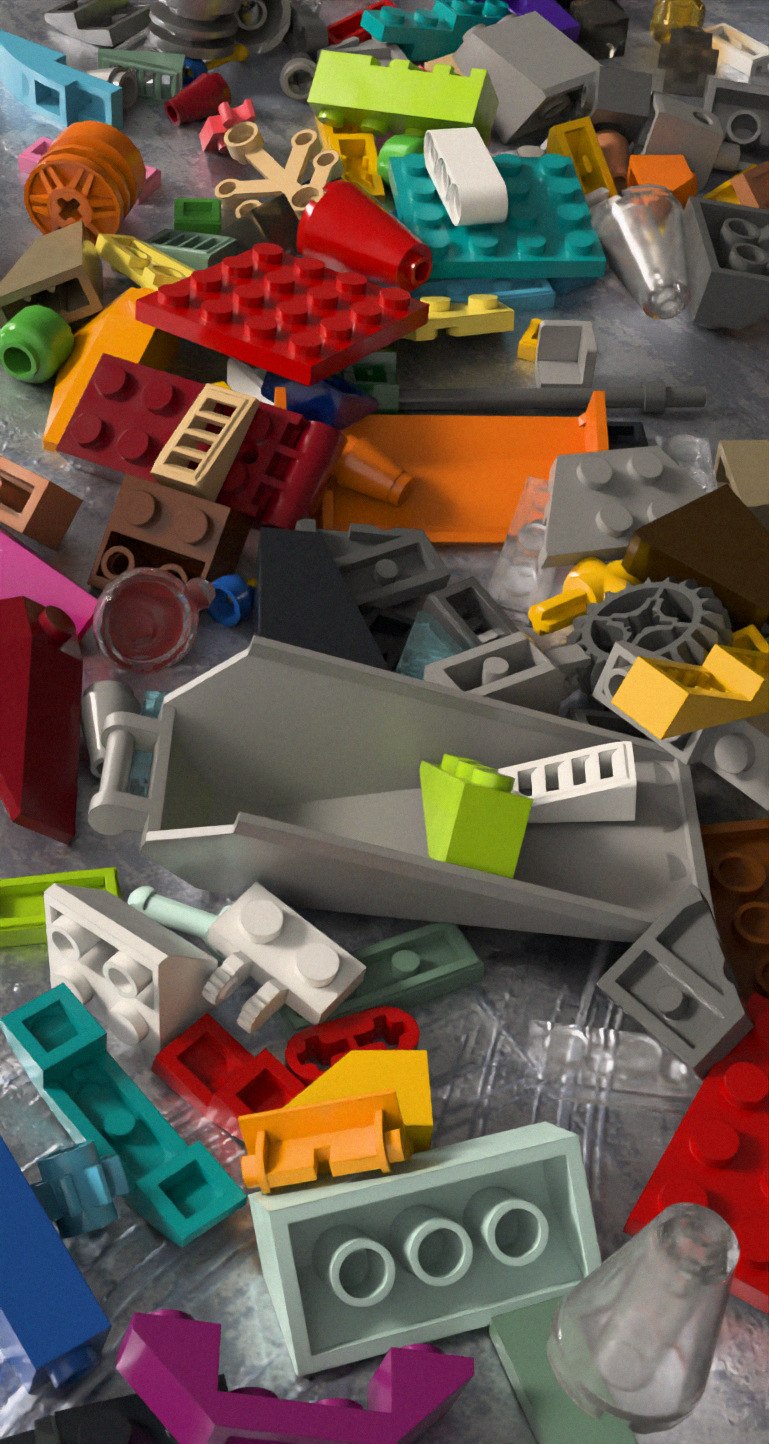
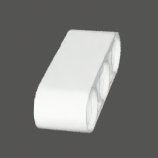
(465, 176)

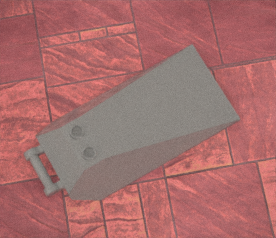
(312, 787)

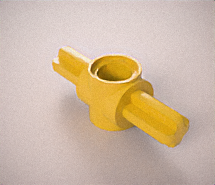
(582, 586)

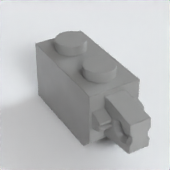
(513, 672)

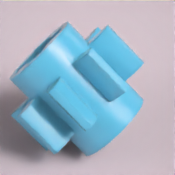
(80, 1188)

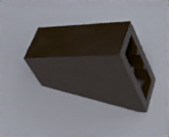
(717, 546)

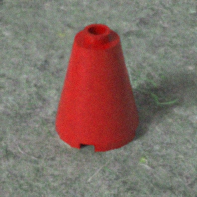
(363, 237)

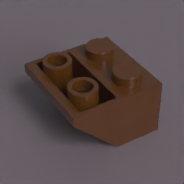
(169, 532)

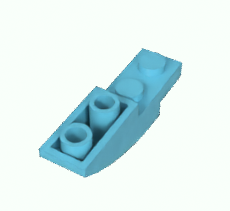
(54, 90)

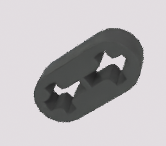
(306, 31)

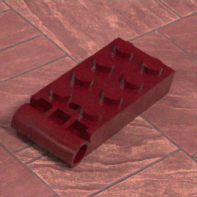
(136, 409)

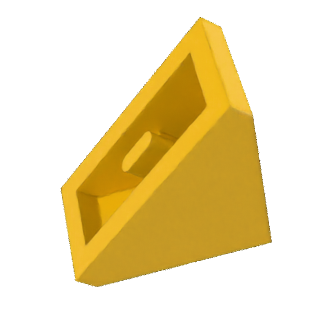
(580, 142)

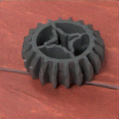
(658, 616)

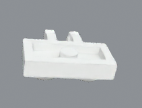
(284, 955)

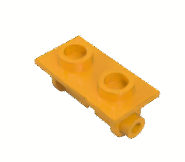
(322, 1139)

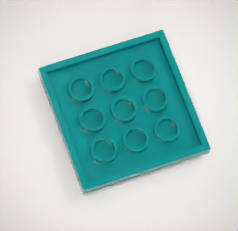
(542, 236)

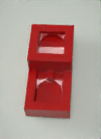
(222, 1077)

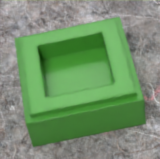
(198, 215)

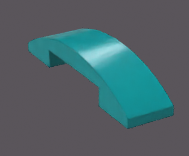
(94, 1099)

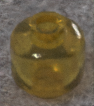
(675, 14)

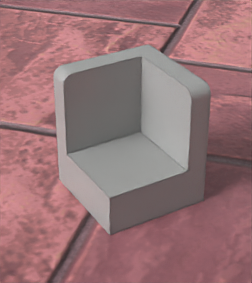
(565, 354)

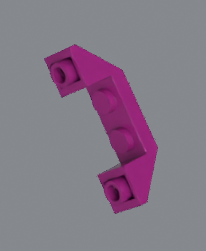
(176, 1371)

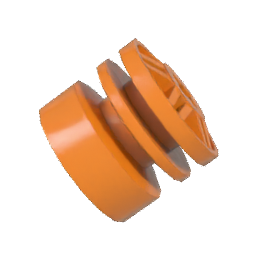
(85, 176)

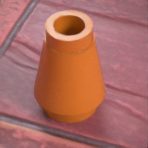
(372, 472)

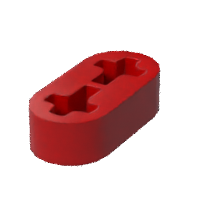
(357, 1031)

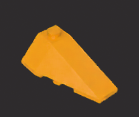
(108, 332)

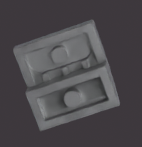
(100, 20)

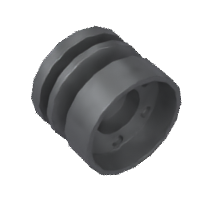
(194, 27)

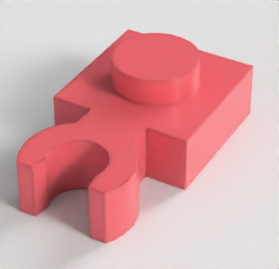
(216, 126)

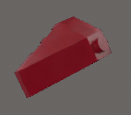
(39, 716)

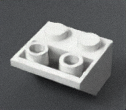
(125, 966)

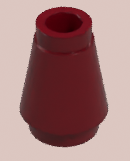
(198, 99)

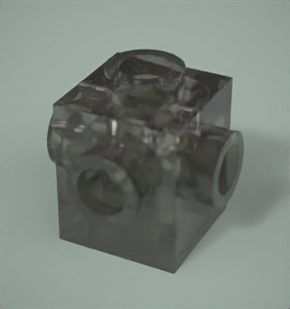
(687, 61)

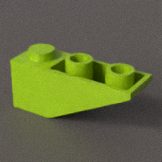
(473, 815)

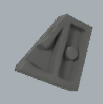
(383, 564)
(682, 985)

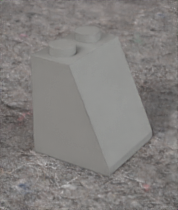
(531, 69)

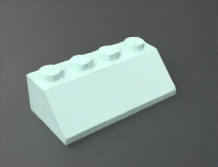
(426, 1246)

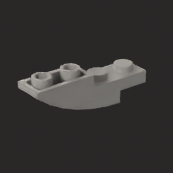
(732, 749)

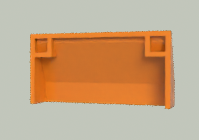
(463, 470)

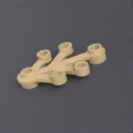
(247, 145)

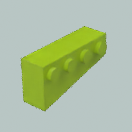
(400, 96)

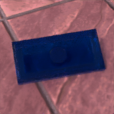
(328, 401)

